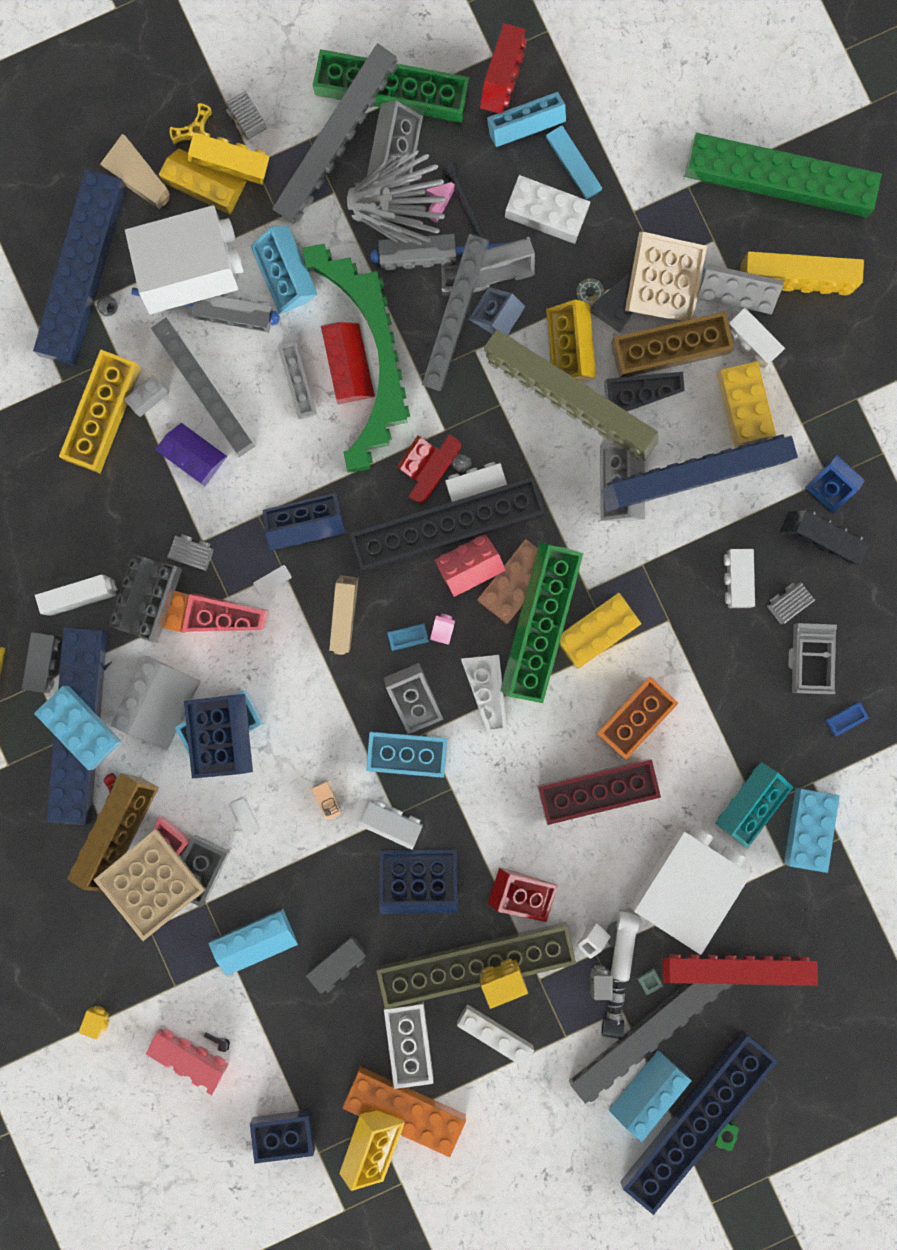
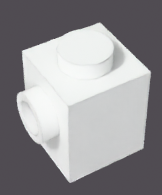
(593, 940)

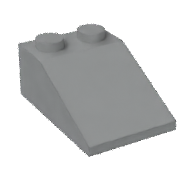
(413, 698)

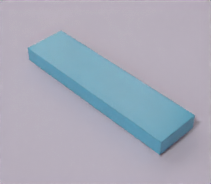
(573, 162)

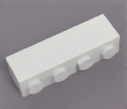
(495, 1035)

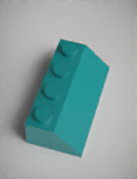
(754, 804)

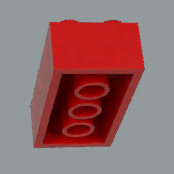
(503, 69)

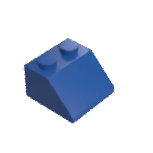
(835, 484)

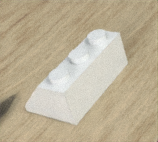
(391, 824)

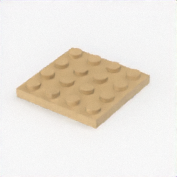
(665, 277)
(149, 884)

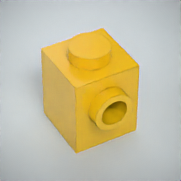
(94, 1022)

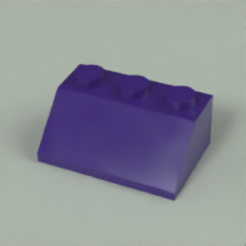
(191, 453)

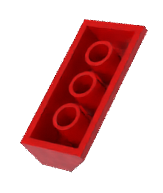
(347, 362)

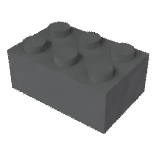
(206, 863)

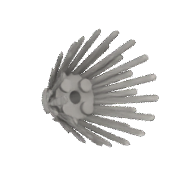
(376, 200)

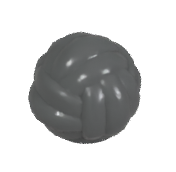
(107, 305)
(461, 463)

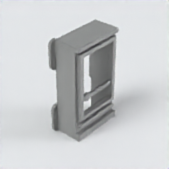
(506, 262)
(812, 633)

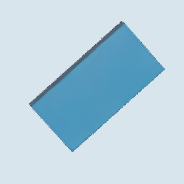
(408, 637)

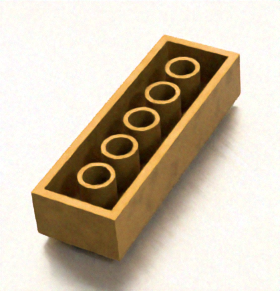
(672, 345)
(113, 829)

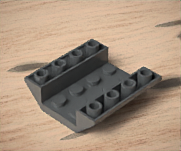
(145, 598)

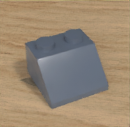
(497, 311)

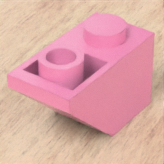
(442, 629)

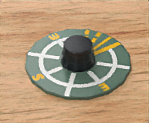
(590, 290)

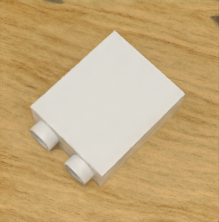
(183, 259)
(691, 888)

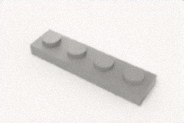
(297, 380)

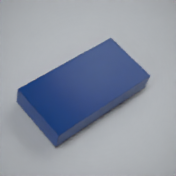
(847, 719)

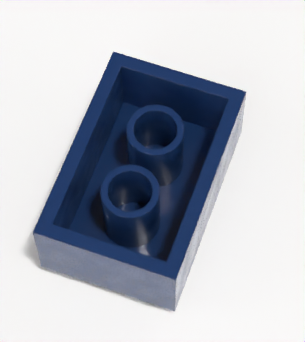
(282, 1136)

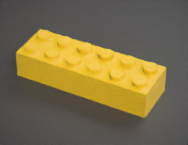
(807, 272)
(100, 411)

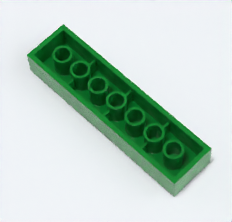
(420, 89)
(541, 622)

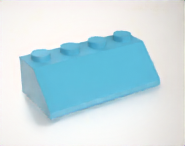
(283, 269)
(253, 942)
(650, 1095)

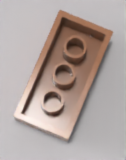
(508, 589)

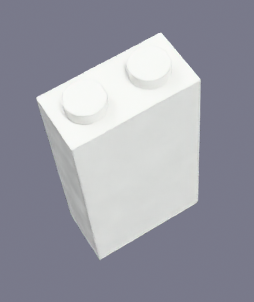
(76, 595)

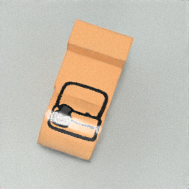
(326, 800)

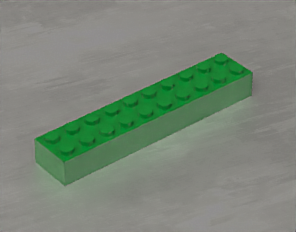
(782, 175)

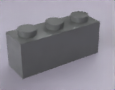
(41, 663)
(337, 965)

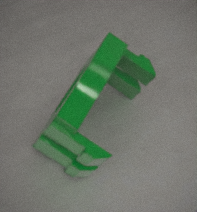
(728, 1145)

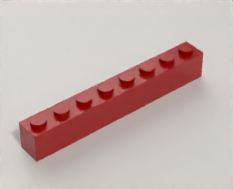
(739, 971)

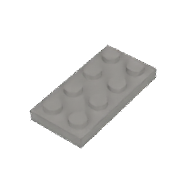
(740, 289)

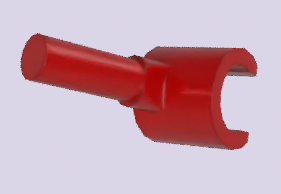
(109, 780)

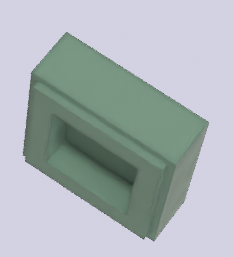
(649, 981)

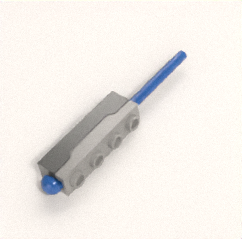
(410, 254)
(233, 312)

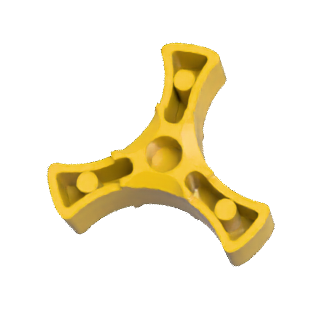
(186, 133)

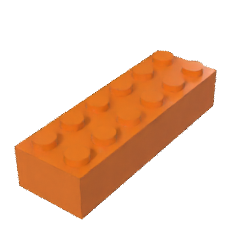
(424, 1118)

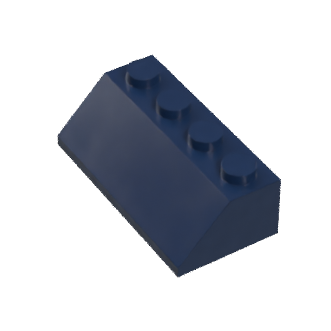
(303, 521)

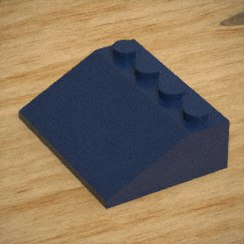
(218, 736)
(418, 881)

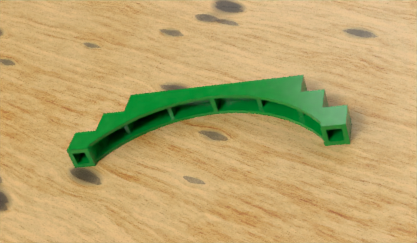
(367, 296)

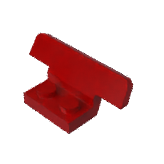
(427, 465)

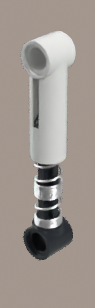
(627, 927)

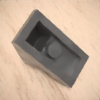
(448, 277)

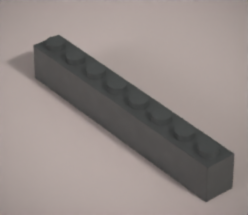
(455, 311)
(202, 387)

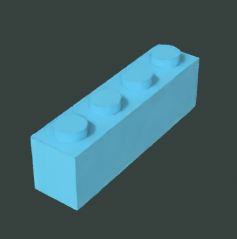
(527, 119)

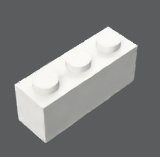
(754, 338)
(475, 481)
(740, 578)

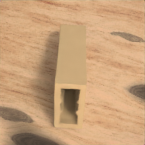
(127, 164)
(343, 614)

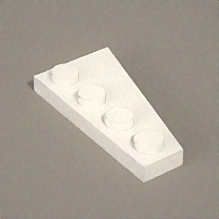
(486, 682)

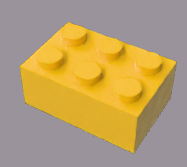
(502, 983)

